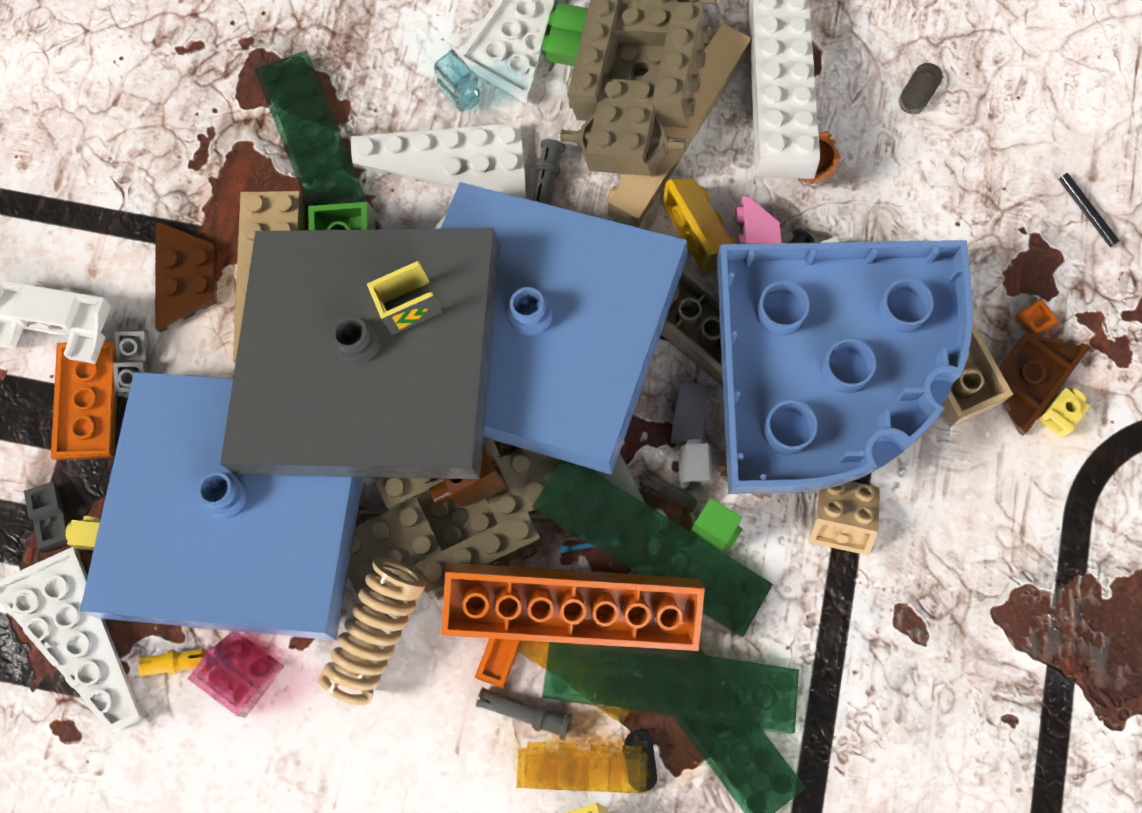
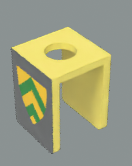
(396, 285)

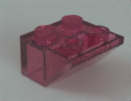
(236, 673)

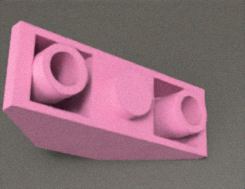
(756, 224)

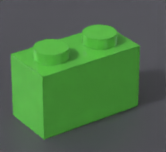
(717, 525)

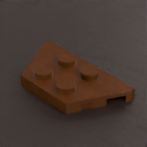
(182, 275)
(1035, 374)

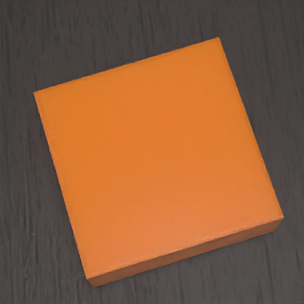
(1037, 317)

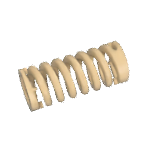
(366, 631)

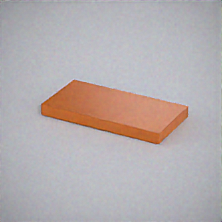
(84, 406)

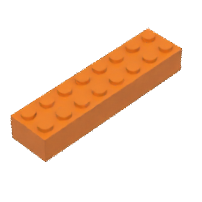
(572, 606)

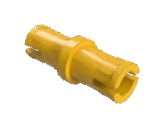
(170, 662)

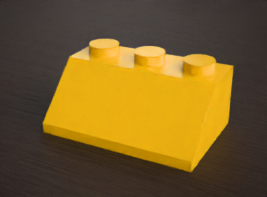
(696, 221)

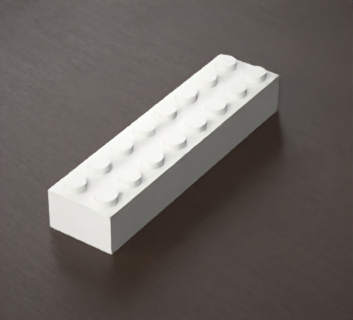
(783, 89)

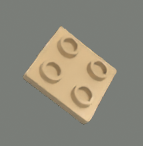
(847, 517)

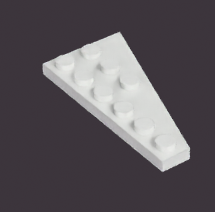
(509, 44)
(444, 157)
(47, 607)

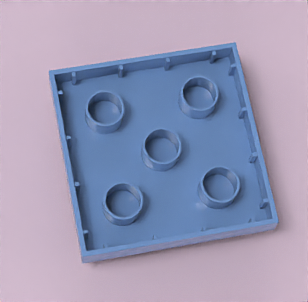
(570, 322)
(211, 546)

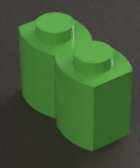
(565, 33)

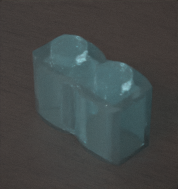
(457, 81)

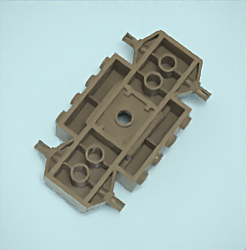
(629, 110)
(426, 538)

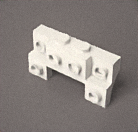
(53, 312)

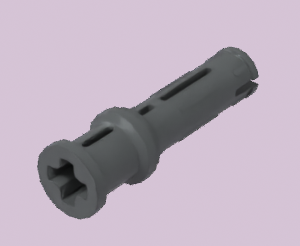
(548, 169)
(539, 716)

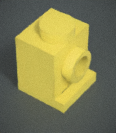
(1056, 415)
(83, 533)

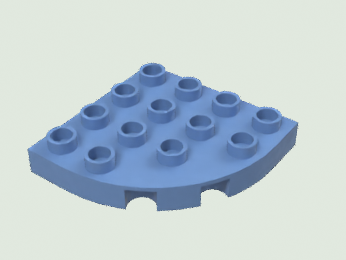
(836, 355)

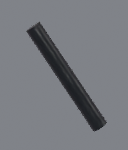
(1089, 210)

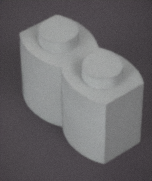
(695, 466)

